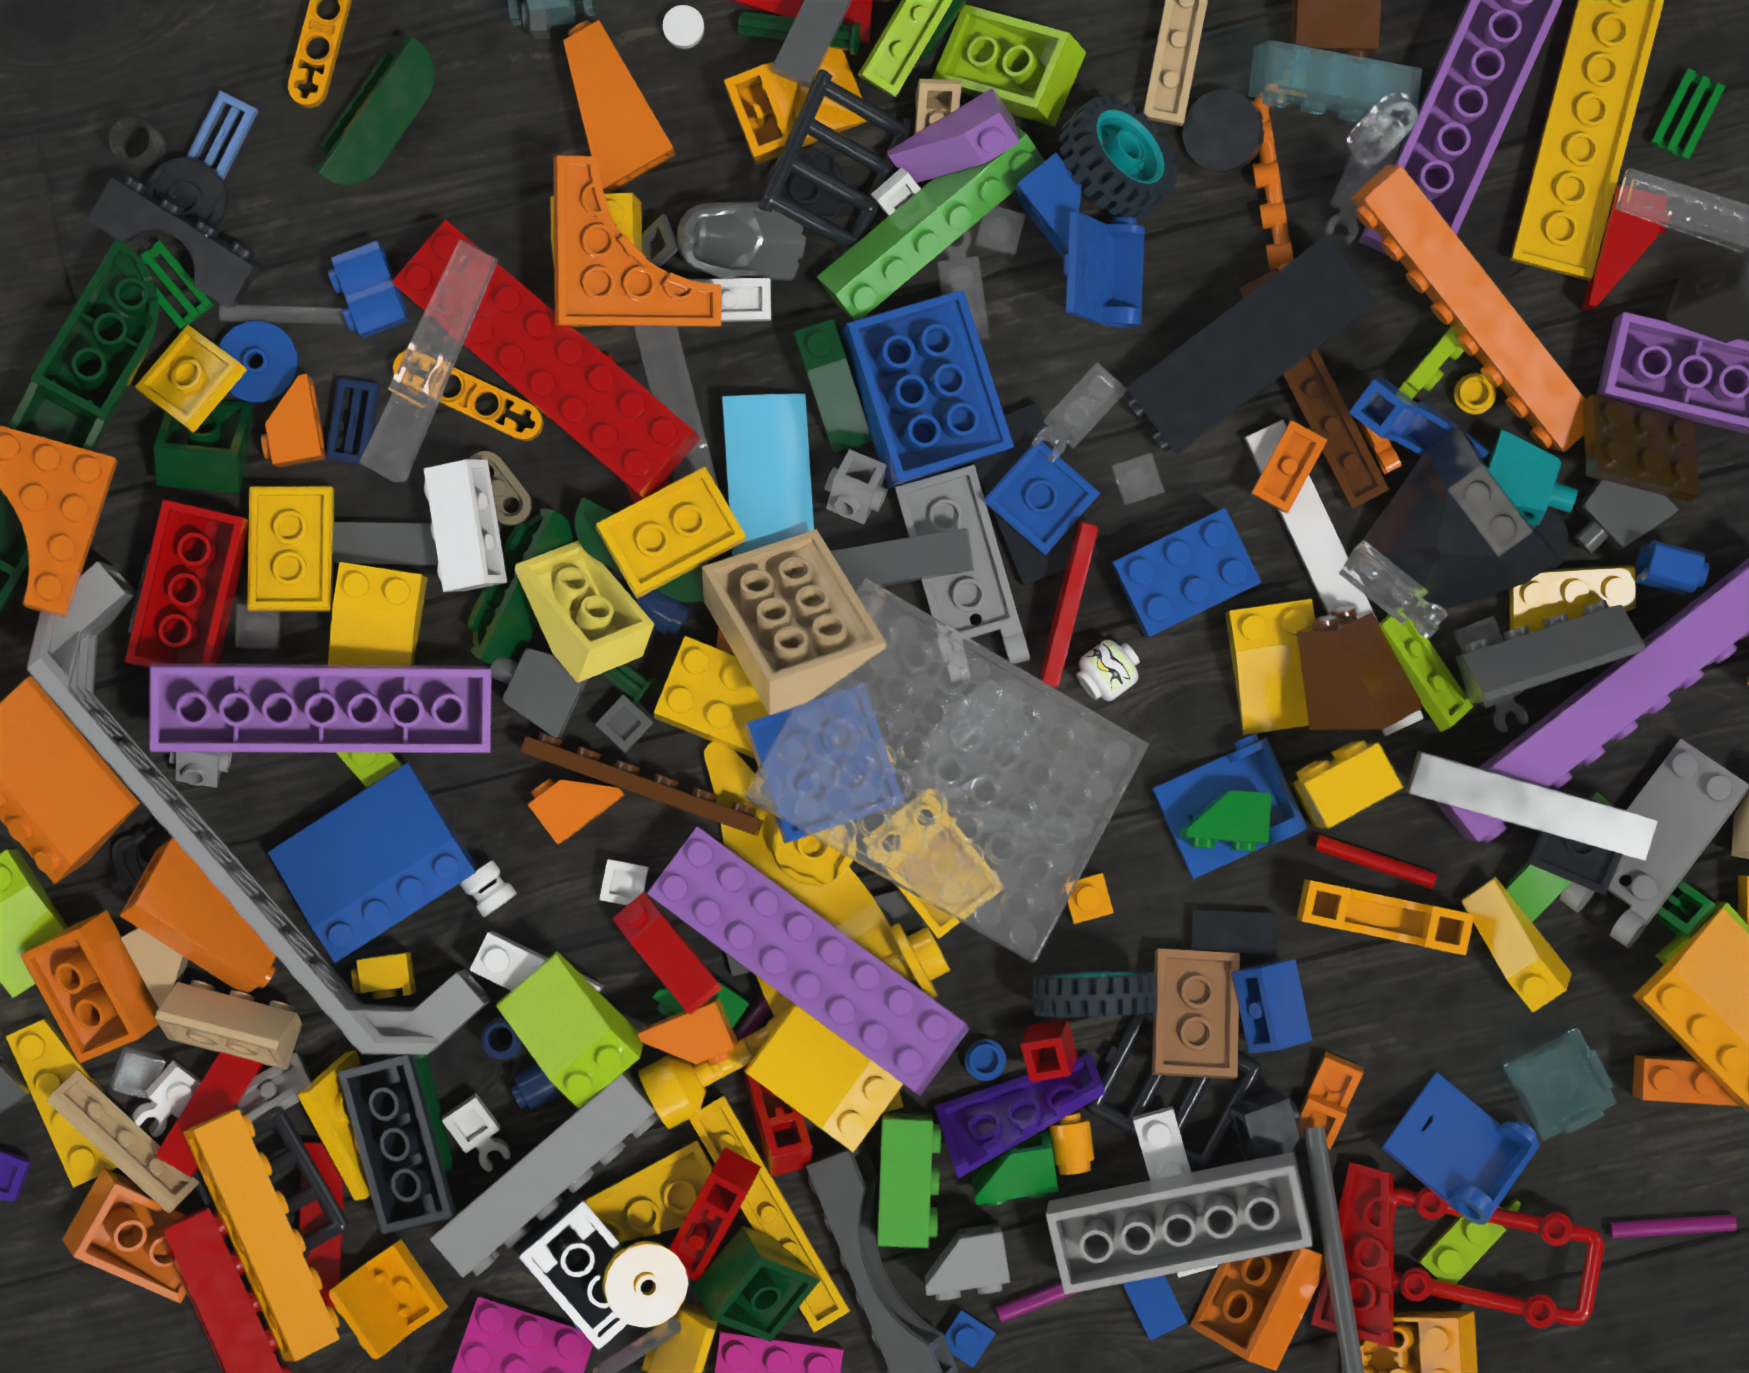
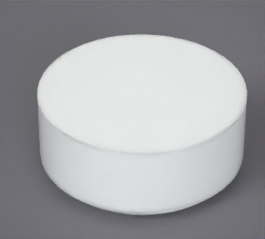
(683, 26)

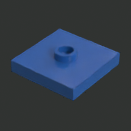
(1041, 497)

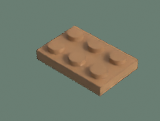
(1195, 1014)

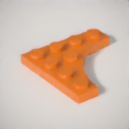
(600, 271)
(59, 502)

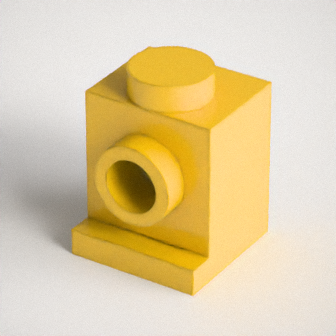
(384, 975)

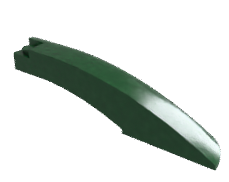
(83, 378)

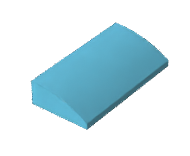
(768, 467)

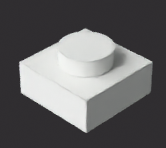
(895, 191)
(623, 882)

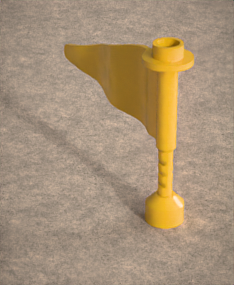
(678, 1085)

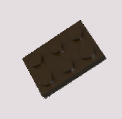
(1640, 448)

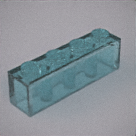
(1327, 80)

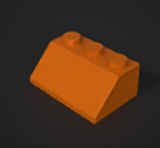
(92, 987)
(1259, 1303)

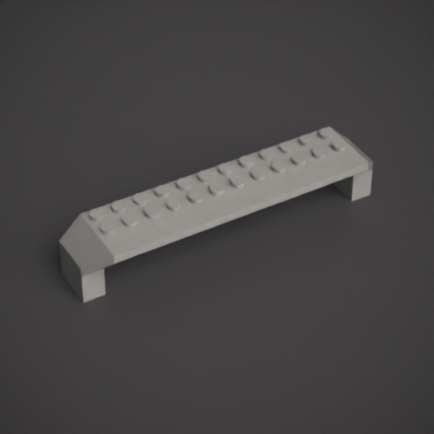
(65, 668)

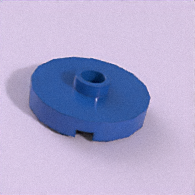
(279, 360)

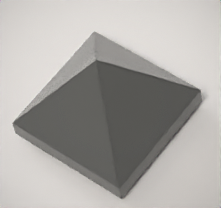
(659, 241)

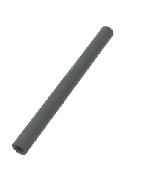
(1333, 1250)

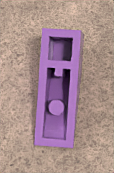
(958, 140)

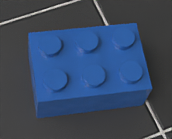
(1185, 573)

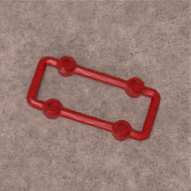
(1539, 1308)

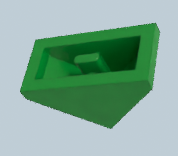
(1685, 910)

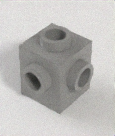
(856, 487)
(200, 767)

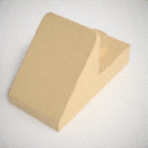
(935, 100)

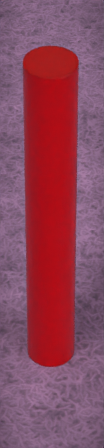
(1375, 861)

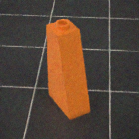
(613, 109)
(197, 921)

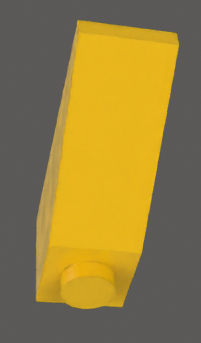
(1517, 945)

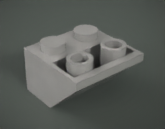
(969, 1261)

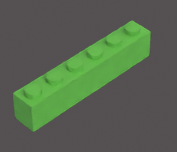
(924, 229)

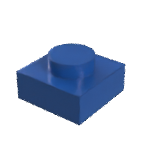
(968, 1337)

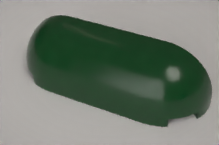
(378, 114)
(683, 588)
(502, 615)

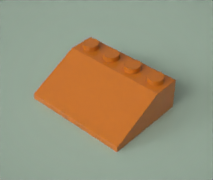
(54, 785)

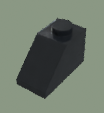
(1266, 1125)

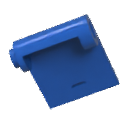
(1105, 270)
(1248, 769)
(1462, 1149)

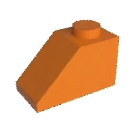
(295, 427)
(571, 805)
(694, 1036)

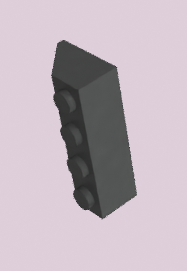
(1547, 653)

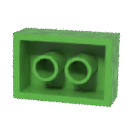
(908, 1179)

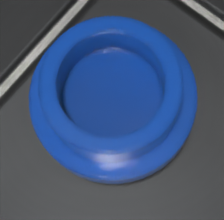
(985, 1059)

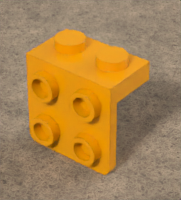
(387, 1299)

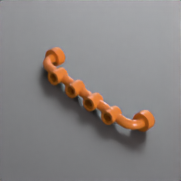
(1273, 212)

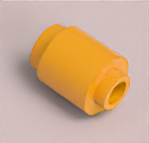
(1072, 1144)

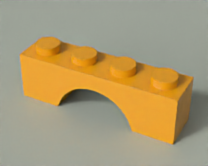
(1385, 917)

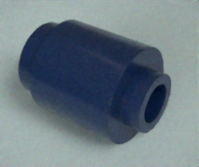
(664, 611)
(491, 1043)
(534, 1089)

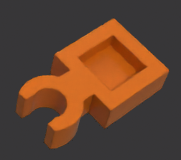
(1382, 449)

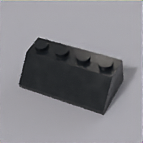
(397, 1143)

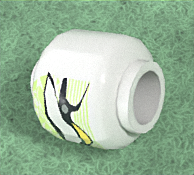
(1108, 670)

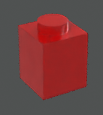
(1049, 1050)

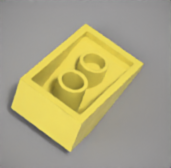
(583, 611)

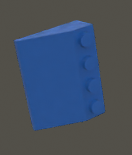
(925, 388)
(372, 862)

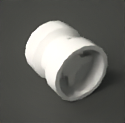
(493, 896)

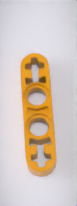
(313, 28)
(473, 388)

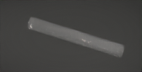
(282, 314)
(639, 1347)

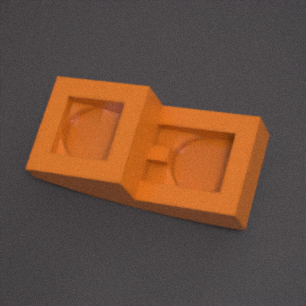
(1329, 1096)

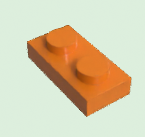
(1288, 467)

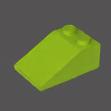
(1020, 60)
(25, 919)
(570, 1030)

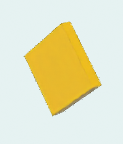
(190, 378)

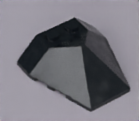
(1458, 528)

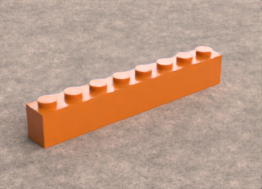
(1473, 307)

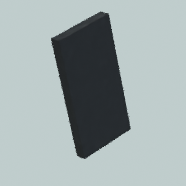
(1029, 562)

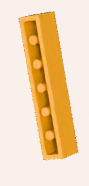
(262, 1235)

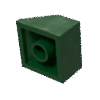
(211, 456)
(755, 1285)

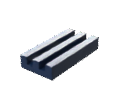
(370, 414)

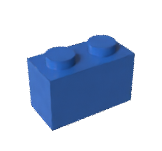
(1272, 1006)

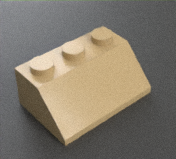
(230, 1023)

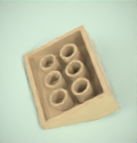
(790, 619)

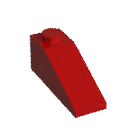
(1621, 246)
(667, 952)
(779, 1130)
(713, 1211)

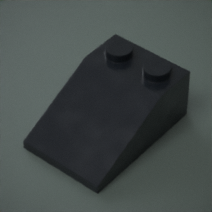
(570, 1260)

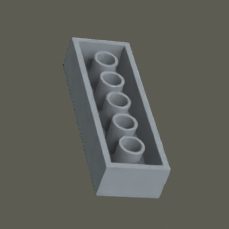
(545, 1172)
(1179, 1223)

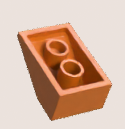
(121, 1235)

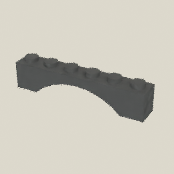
(847, 1192)

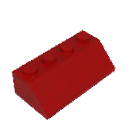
(188, 586)

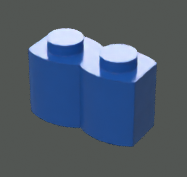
(368, 289)
(1670, 567)

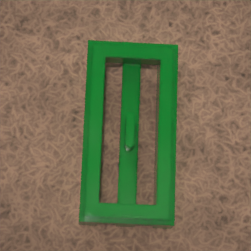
(1703, 83)
(148, 258)

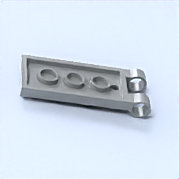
(954, 503)
(1691, 802)

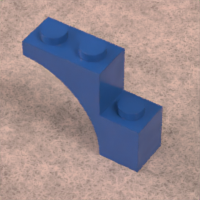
(1402, 420)

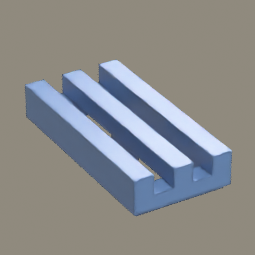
(237, 139)

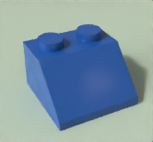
(1048, 198)

